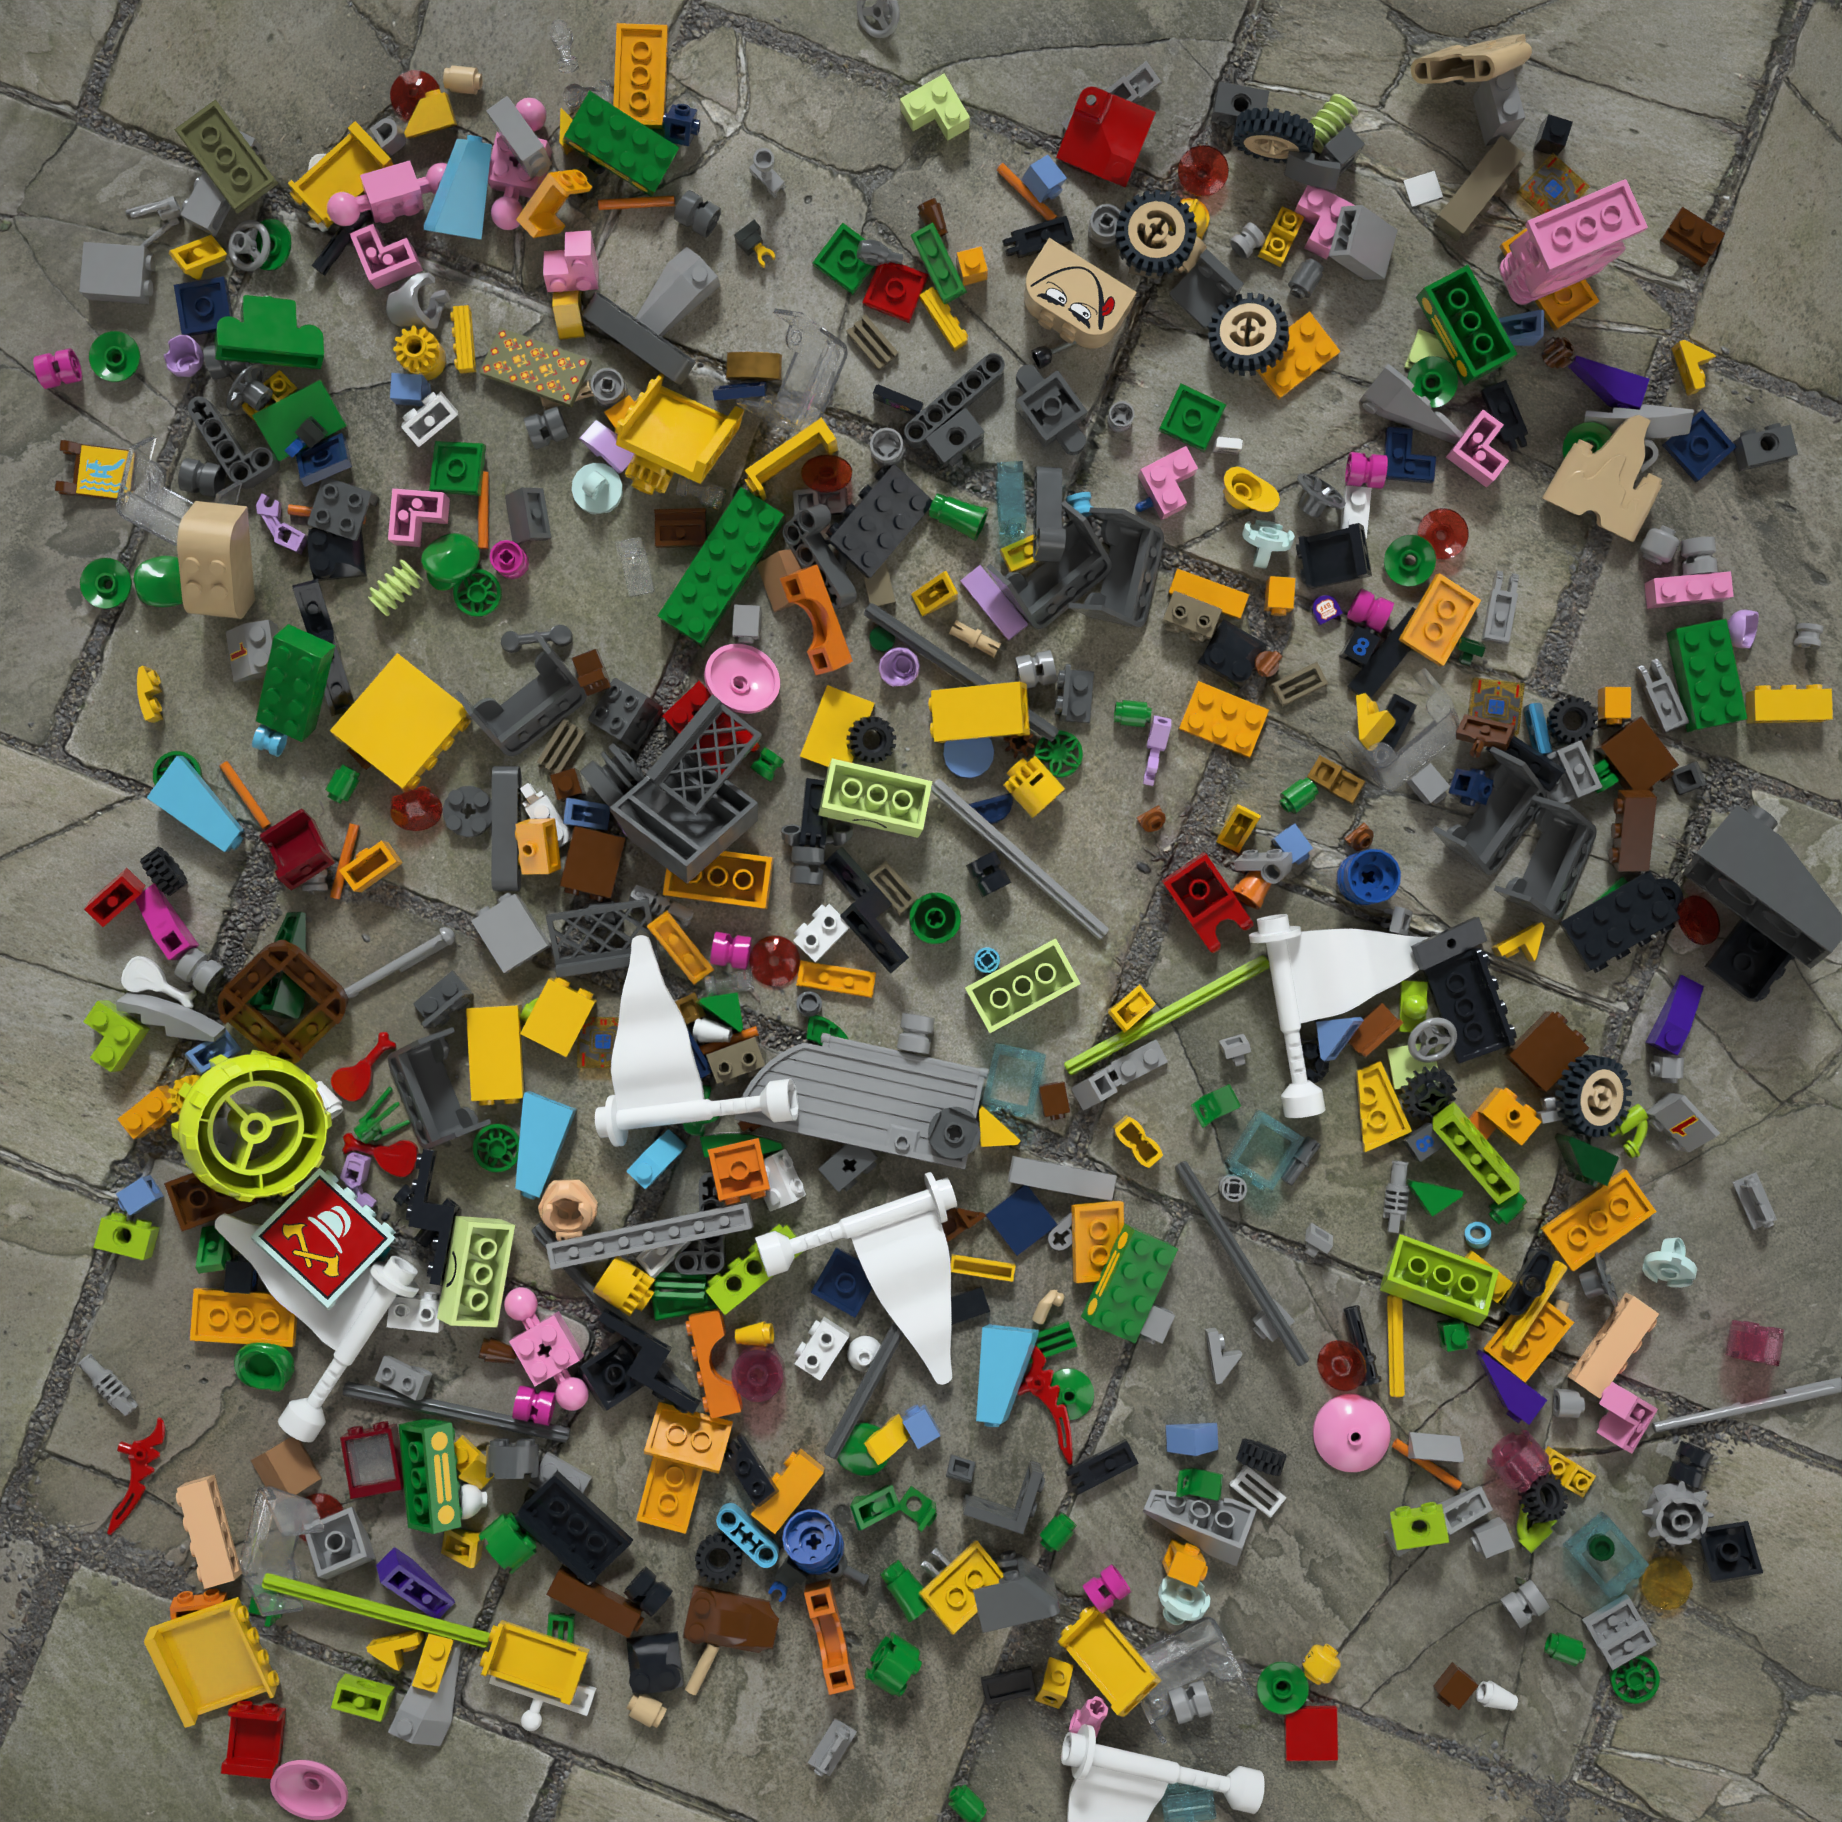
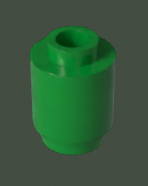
(1132, 713)
(342, 784)
(1298, 795)
(1507, 1210)
(1057, 1532)
(1565, 1649)
(966, 1804)

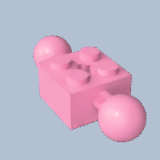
(511, 179)
(387, 195)
(553, 1331)

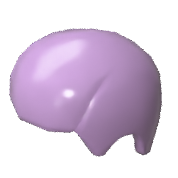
(184, 356)
(1743, 628)
(899, 667)

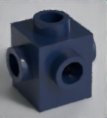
(681, 124)
(1471, 787)

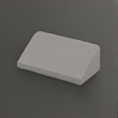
(1435, 1447)

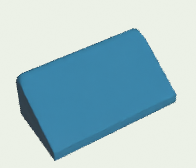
(1537, 728)

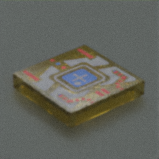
(1552, 186)
(1497, 701)
(596, 1042)

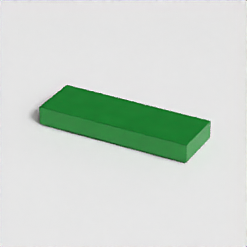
(938, 263)
(674, 1308)

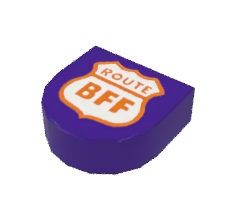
(1325, 609)

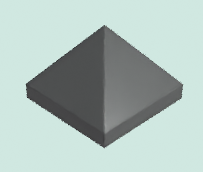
(960, 1469)

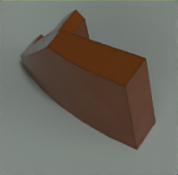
(960, 1220)

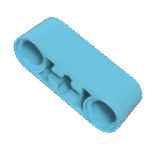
(748, 1525)

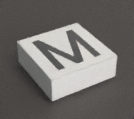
(1227, 445)

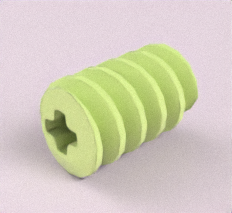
(1332, 118)
(395, 587)

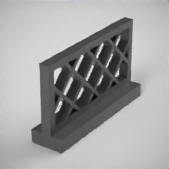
(686, 742)
(600, 959)

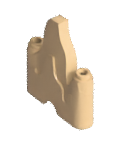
(1473, 62)
(1606, 481)

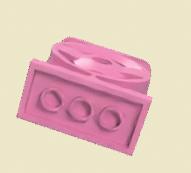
(1571, 243)

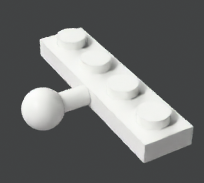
(532, 1719)

